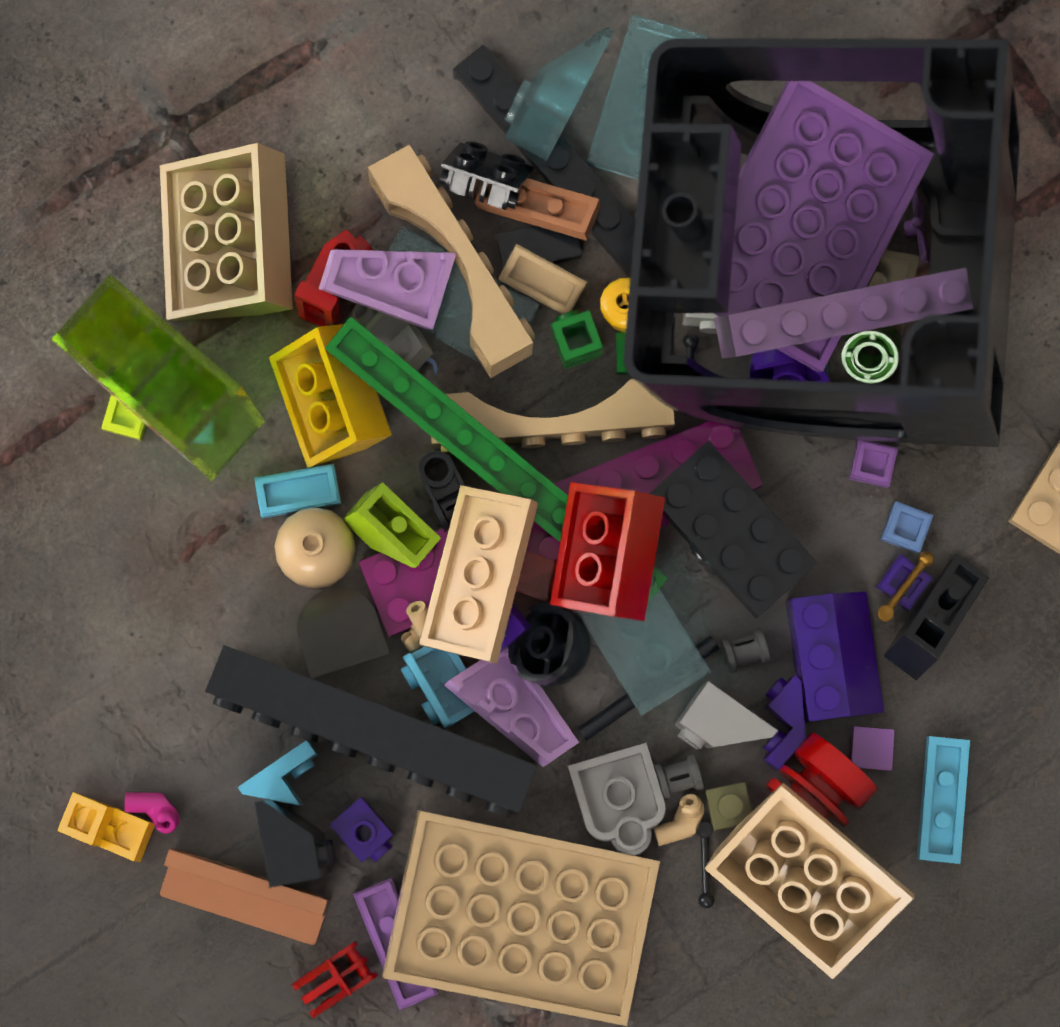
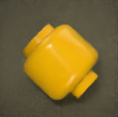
(611, 306)

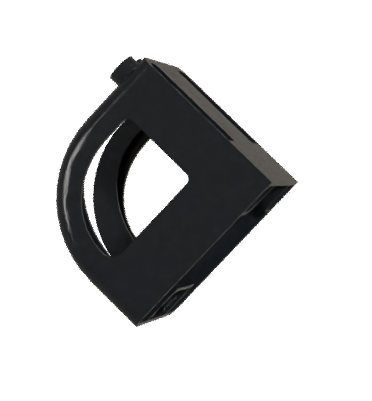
(688, 216)

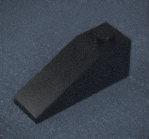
(936, 618)

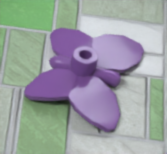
(915, 227)

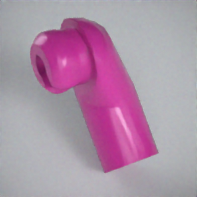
(157, 808)

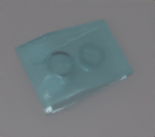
(548, 102)

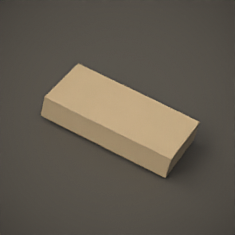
(541, 280)

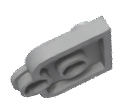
(619, 798)

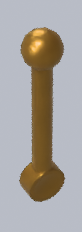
(886, 612)

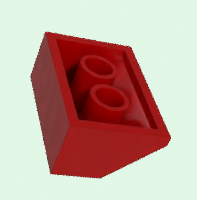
(607, 551)

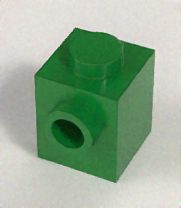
(576, 338)

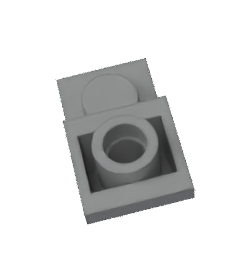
(396, 334)

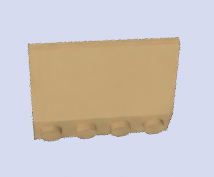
(226, 234)
(807, 880)

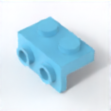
(430, 671)

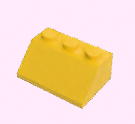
(326, 401)

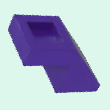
(787, 707)

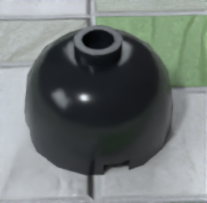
(552, 648)

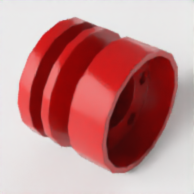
(826, 779)

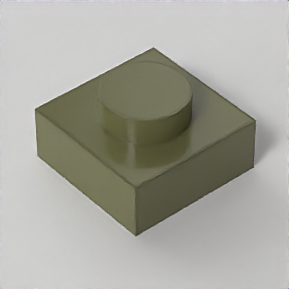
(728, 805)

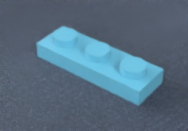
(943, 799)

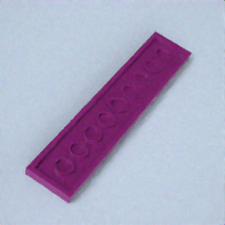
(399, 585)

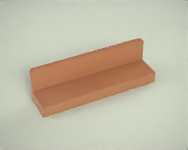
(243, 896)

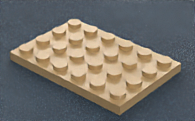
(521, 918)

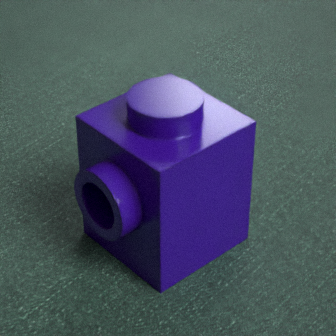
(363, 831)

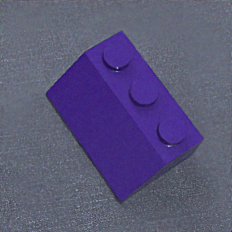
(835, 655)

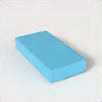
(297, 490)

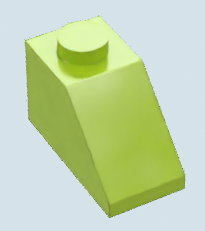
(391, 526)

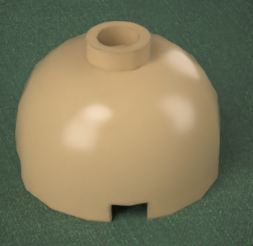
(315, 548)

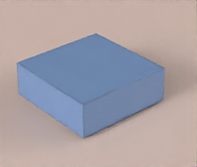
(906, 527)

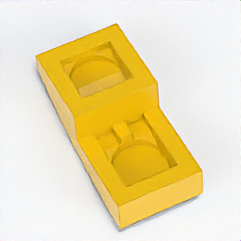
(106, 827)

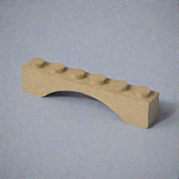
(409, 194)
(623, 413)

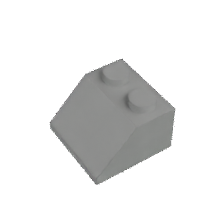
(719, 720)

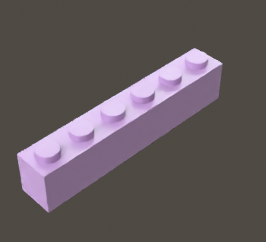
(843, 313)

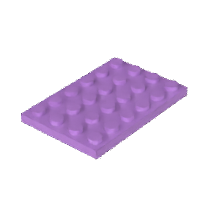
(817, 205)

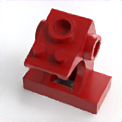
(317, 305)

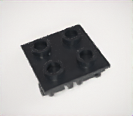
(473, 160)

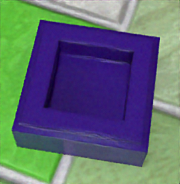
(897, 575)

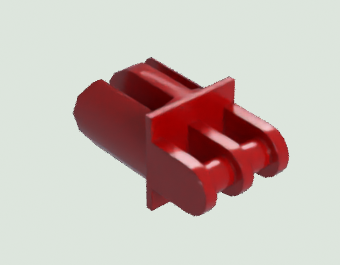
(338, 977)

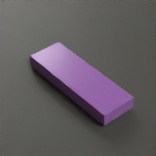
(378, 911)

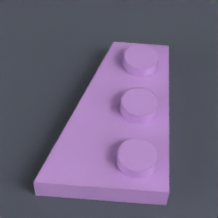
(391, 282)
(514, 708)

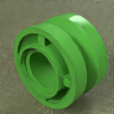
(871, 368)

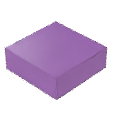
(873, 463)
(872, 748)

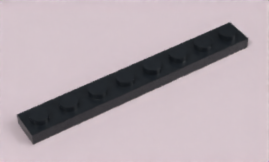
(564, 168)

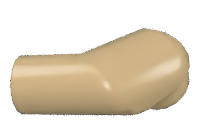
(417, 613)

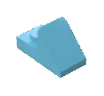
(272, 780)

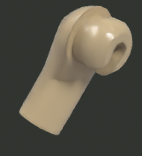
(684, 823)

